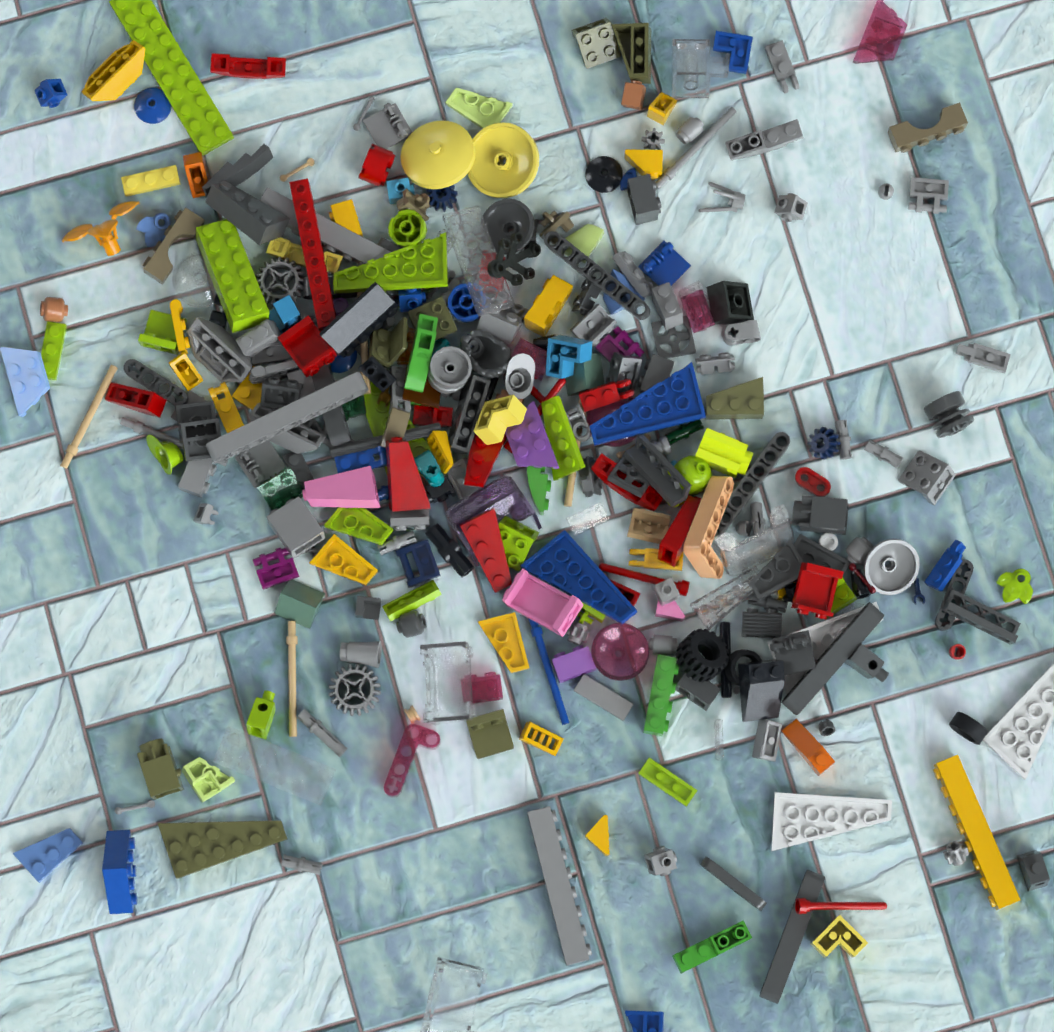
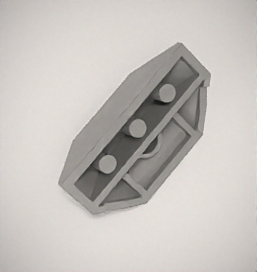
(218, 351)
(298, 439)

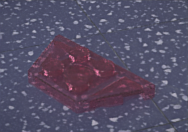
(881, 35)

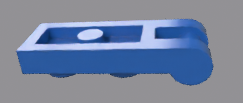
(361, 459)

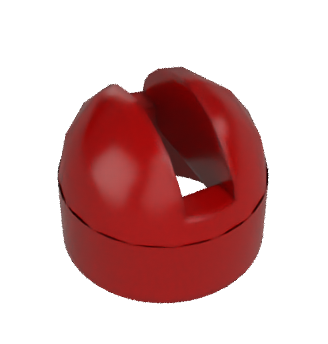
(960, 653)

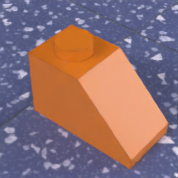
(195, 173)

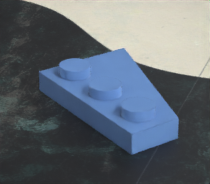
(48, 854)

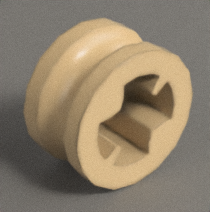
(412, 714)

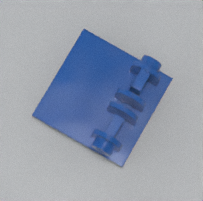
(664, 265)

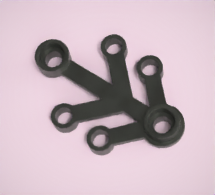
(497, 267)

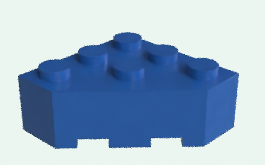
(119, 871)

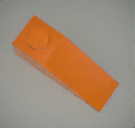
(808, 747)

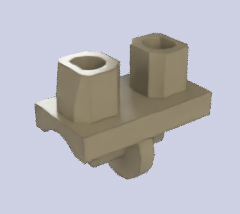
(414, 202)
(562, 220)

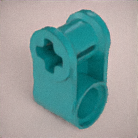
(429, 468)

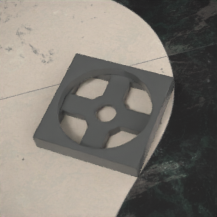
(690, 349)
(627, 483)

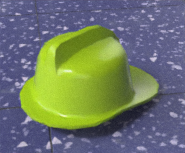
(165, 452)

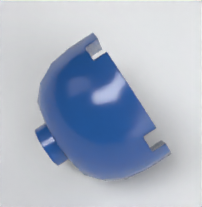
(461, 304)

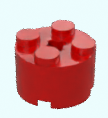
(376, 164)

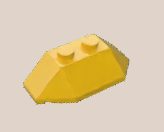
(116, 73)

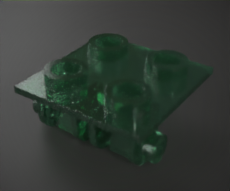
(281, 488)

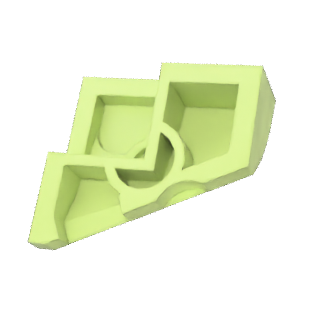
(585, 239)
(205, 779)

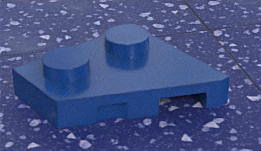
(646, 1021)

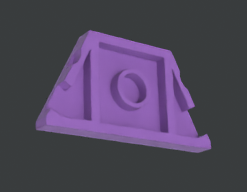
(530, 441)

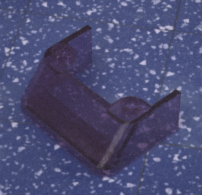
(499, 494)

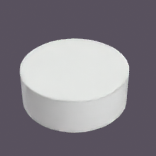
(828, 541)

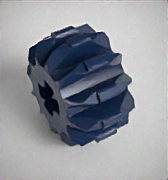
(446, 200)
(819, 438)

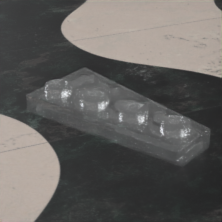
(722, 600)

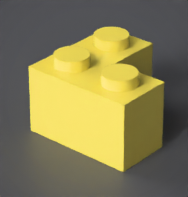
(497, 416)
(839, 933)

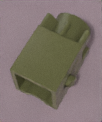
(159, 769)

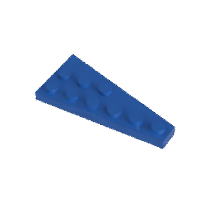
(659, 407)
(573, 572)

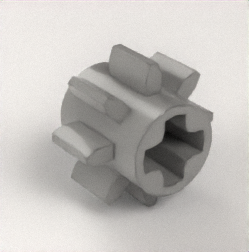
(653, 134)
(577, 634)
(956, 853)

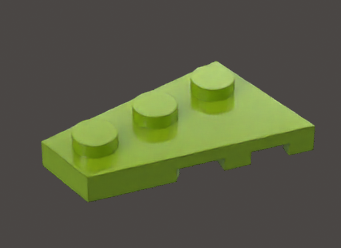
(359, 524)

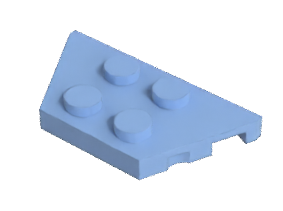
(26, 377)

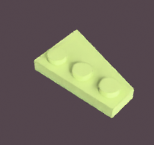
(477, 108)

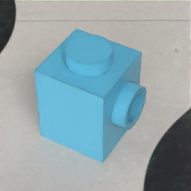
(396, 187)

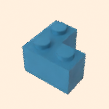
(285, 314)
(563, 353)

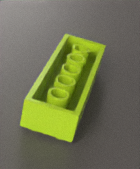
(232, 275)

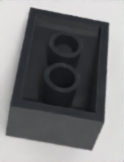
(761, 689)

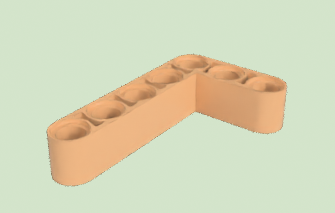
(705, 525)

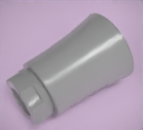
(361, 653)

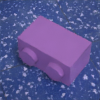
(573, 664)

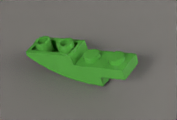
(421, 353)
(538, 486)
(712, 947)

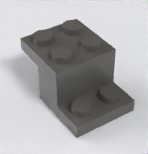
(196, 428)

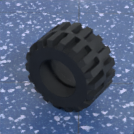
(694, 663)

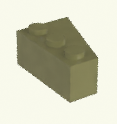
(635, 47)

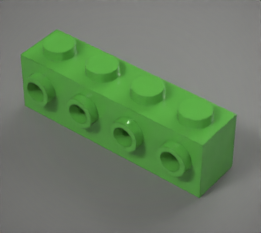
(660, 694)

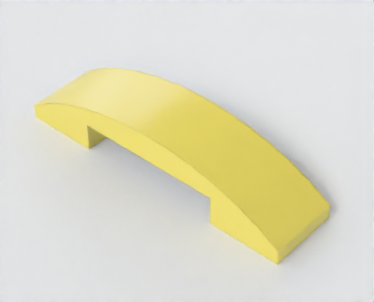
(284, 248)

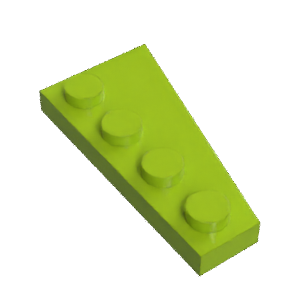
(561, 438)

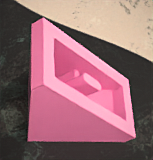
(670, 611)

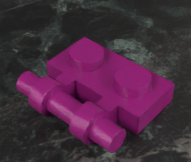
(610, 345)
(278, 572)

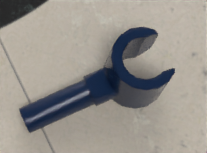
(918, 592)

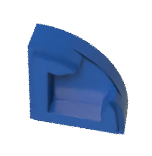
(629, 174)

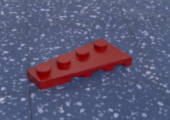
(481, 461)
(488, 547)

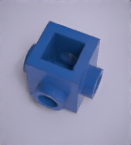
(50, 93)
(411, 299)

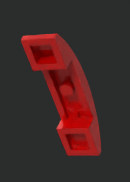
(248, 67)
(603, 468)

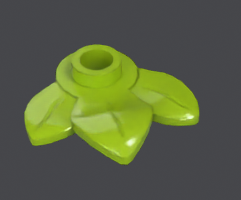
(1013, 588)

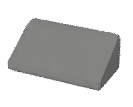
(767, 740)

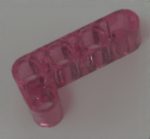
(399, 759)

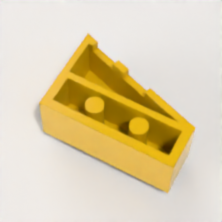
(547, 305)

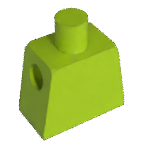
(261, 715)

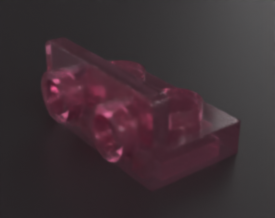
(697, 311)

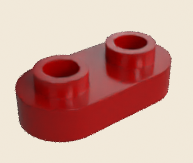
(813, 481)

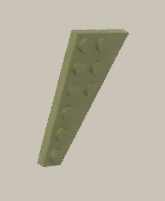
(207, 844)

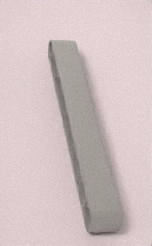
(286, 417)

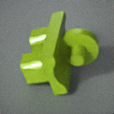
(592, 612)

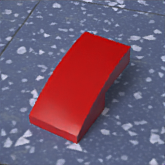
(429, 415)

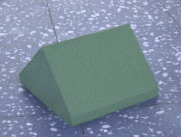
(586, 376)
(299, 603)

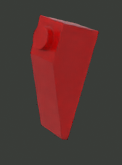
(136, 399)

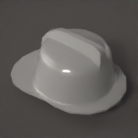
(520, 376)

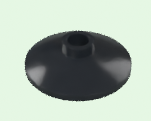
(607, 182)

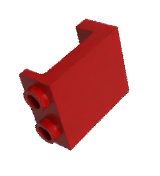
(307, 347)
(816, 590)

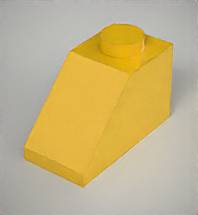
(645, 161)
(345, 215)

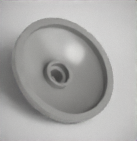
(900, 571)

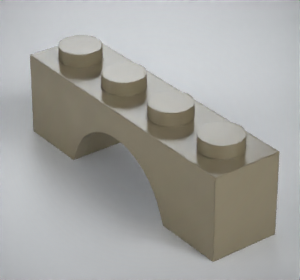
(905, 136)
(159, 265)

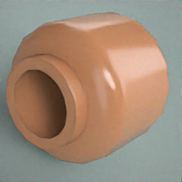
(53, 309)

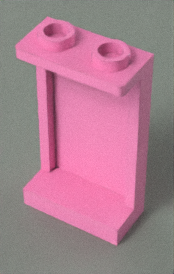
(542, 603)

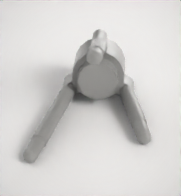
(736, 199)

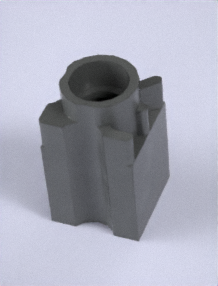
(821, 514)

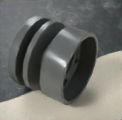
(948, 413)

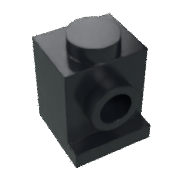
(441, 492)

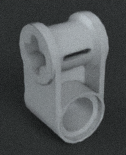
(744, 333)
(578, 420)

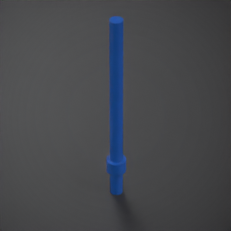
(537, 633)

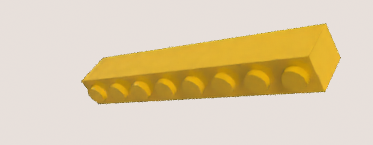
(976, 832)

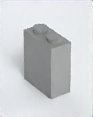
(295, 527)

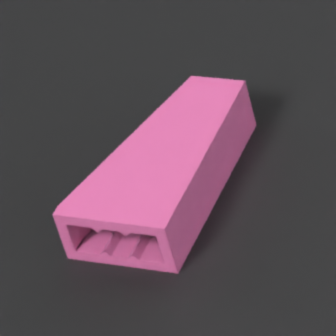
(344, 490)

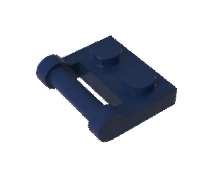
(424, 561)

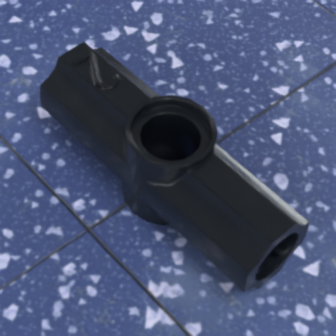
(449, 550)

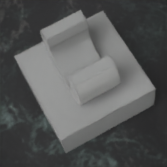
(203, 514)

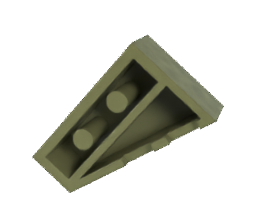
(737, 402)

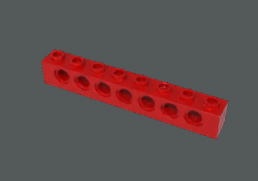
(313, 252)

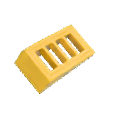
(441, 450)
(528, 726)

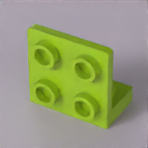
(160, 333)
(516, 541)

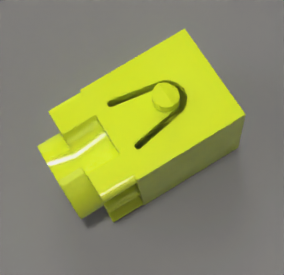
(724, 453)

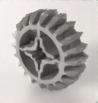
(285, 277)
(342, 678)

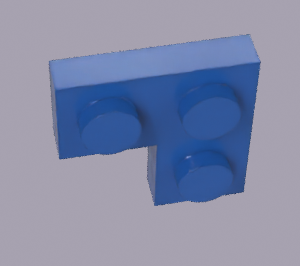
(739, 48)

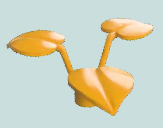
(103, 230)

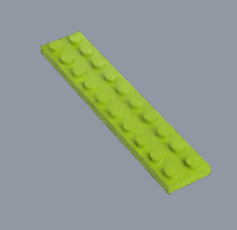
(174, 74)

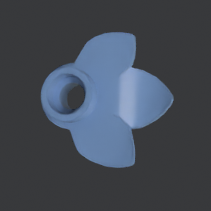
(152, 229)

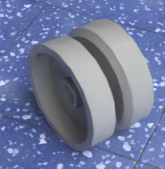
(449, 359)

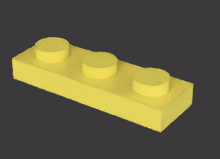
(150, 180)

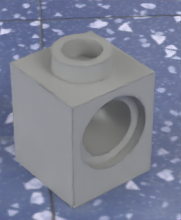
(666, 591)

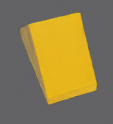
(661, 108)
(185, 371)
(600, 836)

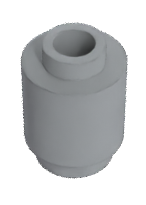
(689, 130)
(663, 645)

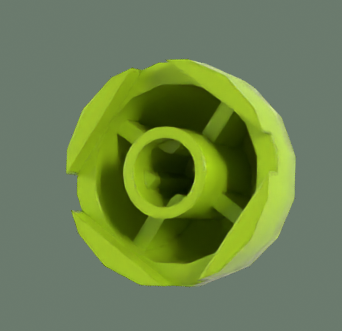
(407, 228)
(695, 471)

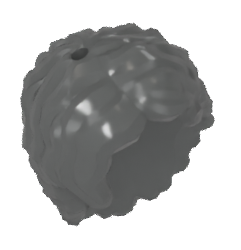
(487, 355)

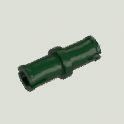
(684, 431)

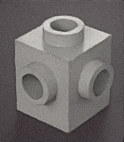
(790, 207)
(661, 861)

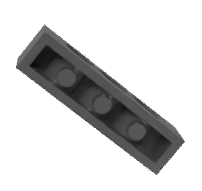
(467, 414)

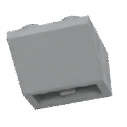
(504, 323)

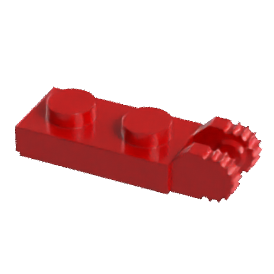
(604, 395)

